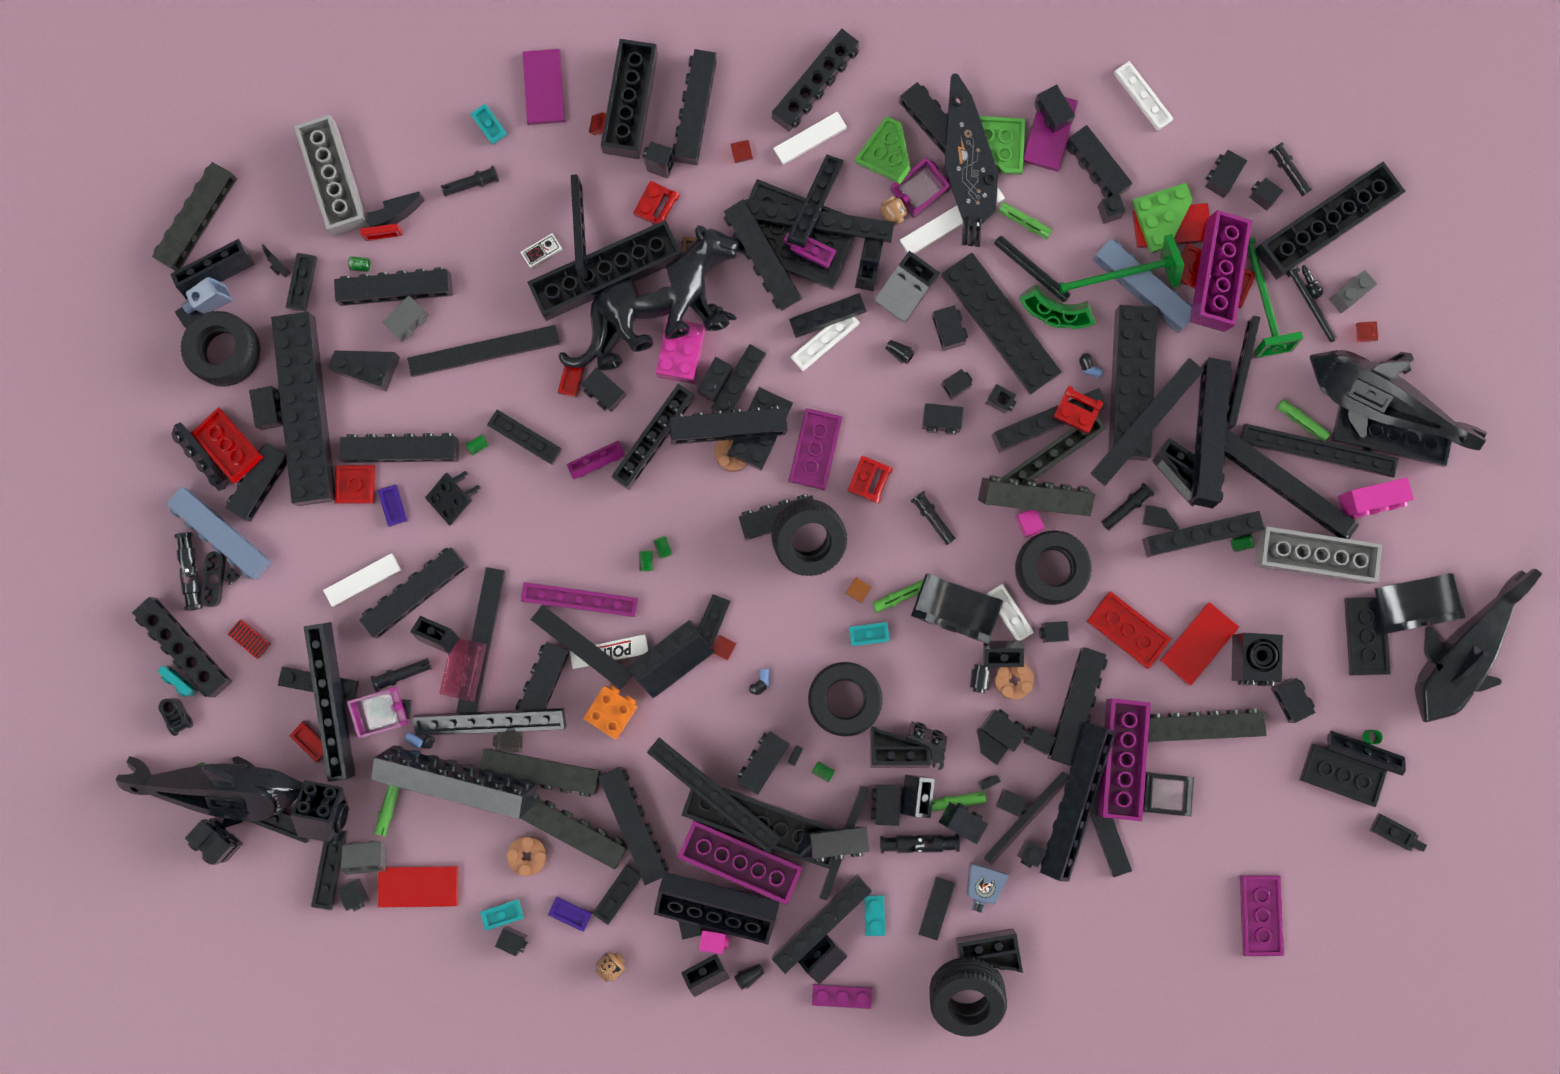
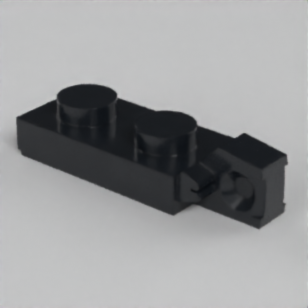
(1396, 833)

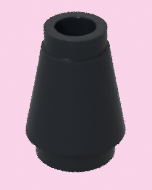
(900, 351)
(748, 976)

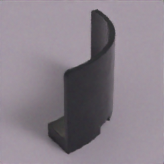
(1419, 601)
(957, 608)

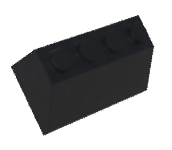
(671, 659)

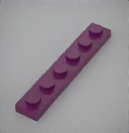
(579, 599)

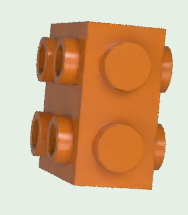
(611, 711)

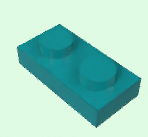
(488, 124)
(869, 634)
(182, 686)
(502, 914)
(874, 915)

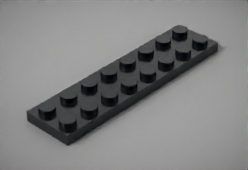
(1001, 323)

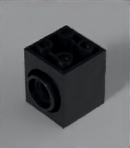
(1249, 668)
(320, 811)

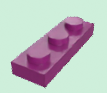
(596, 460)
(841, 996)

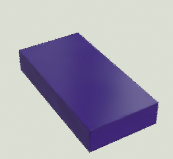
(392, 505)
(570, 914)

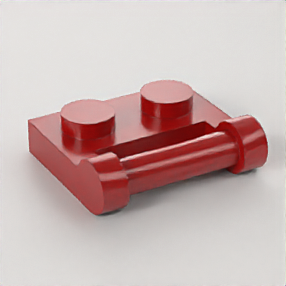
(651, 201)
(1077, 416)
(863, 477)

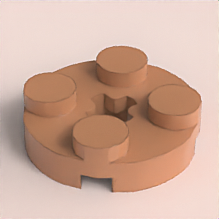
(725, 461)
(1008, 689)
(538, 856)

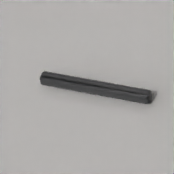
(1031, 268)

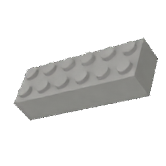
(331, 175)
(1318, 555)

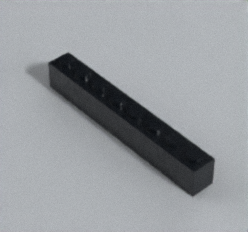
(1211, 433)
(329, 701)
(1077, 802)

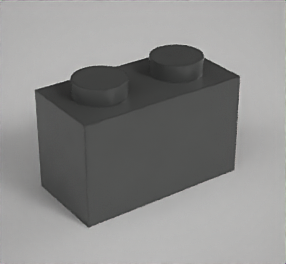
(1353, 291)
(406, 319)
(363, 858)

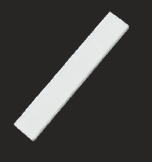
(936, 229)

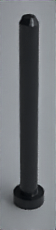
(1312, 304)

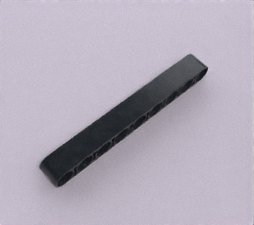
(1289, 487)

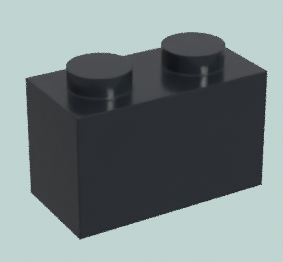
(1054, 108)
(658, 159)
(1225, 173)
(949, 327)
(714, 379)
(603, 389)
(266, 407)
(942, 418)
(434, 634)
(1003, 654)
(1293, 700)
(1004, 730)
(917, 796)
(886, 805)
(963, 823)
(823, 959)
(705, 975)

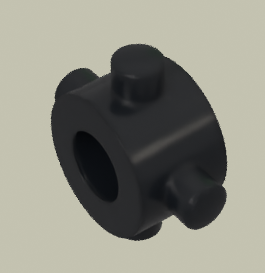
(230, 576)

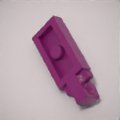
(814, 252)

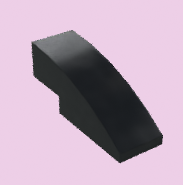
(395, 210)
(869, 264)

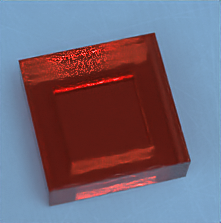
(597, 123)
(741, 151)
(1367, 331)
(724, 647)

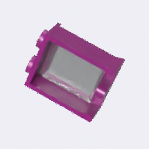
(921, 187)
(377, 712)

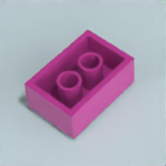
(681, 356)
(1376, 498)

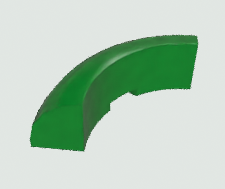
(1055, 313)

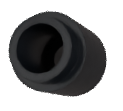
(980, 678)

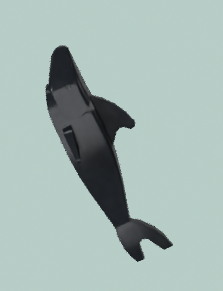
(1382, 395)
(1467, 656)
(219, 790)

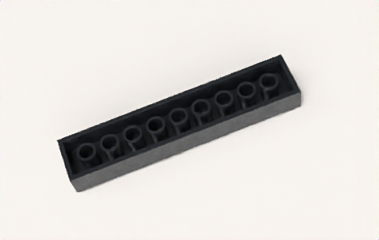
(303, 409)

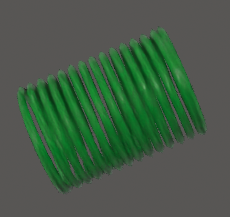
(359, 262)
(475, 443)
(1243, 543)
(664, 548)
(647, 561)
(1379, 737)
(826, 769)

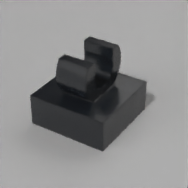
(1403, 356)

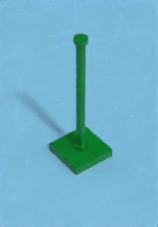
(1170, 260)
(1277, 343)

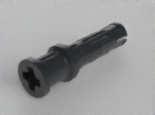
(1282, 163)
(478, 179)
(1134, 501)
(924, 511)
(392, 677)

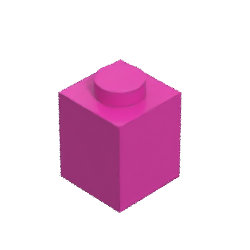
(1030, 523)
(713, 941)

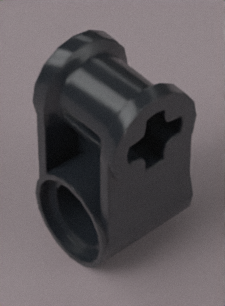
(177, 716)

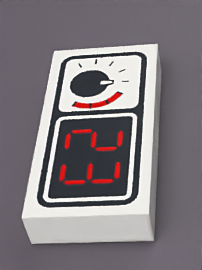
(541, 251)

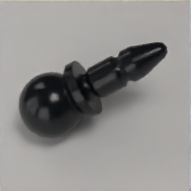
(1314, 288)
(719, 310)

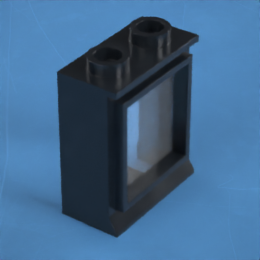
(1168, 794)

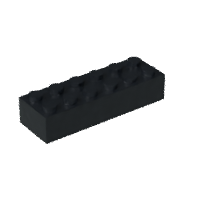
(629, 98)
(716, 908)

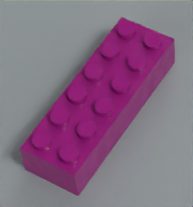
(1221, 271)
(1125, 770)
(740, 862)

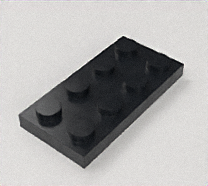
(756, 450)

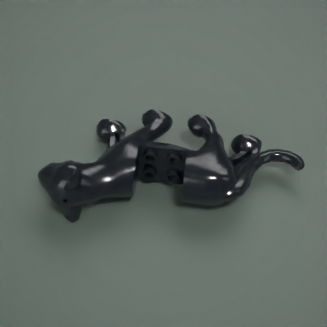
(620, 303)

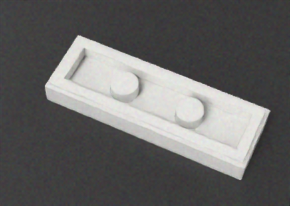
(1011, 614)

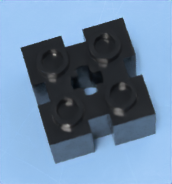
(213, 841)

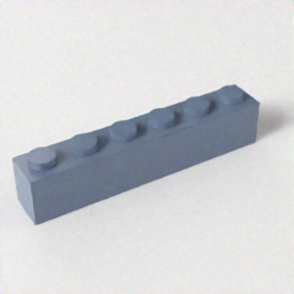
(1145, 286)
(219, 533)

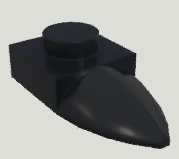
(276, 266)

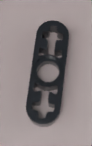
(219, 585)

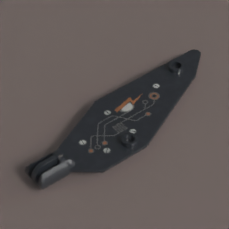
(969, 163)

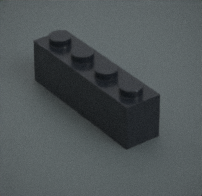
(926, 114)
(1098, 163)
(217, 265)
(257, 483)
(761, 522)
(544, 678)

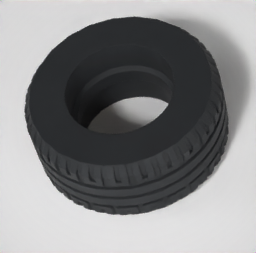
(203, 331)
(815, 561)
(1079, 567)
(871, 699)
(967, 1018)

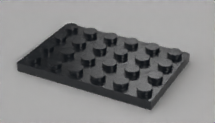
(793, 262)

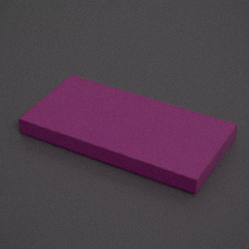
(543, 86)
(1043, 146)
(815, 449)
(1261, 915)

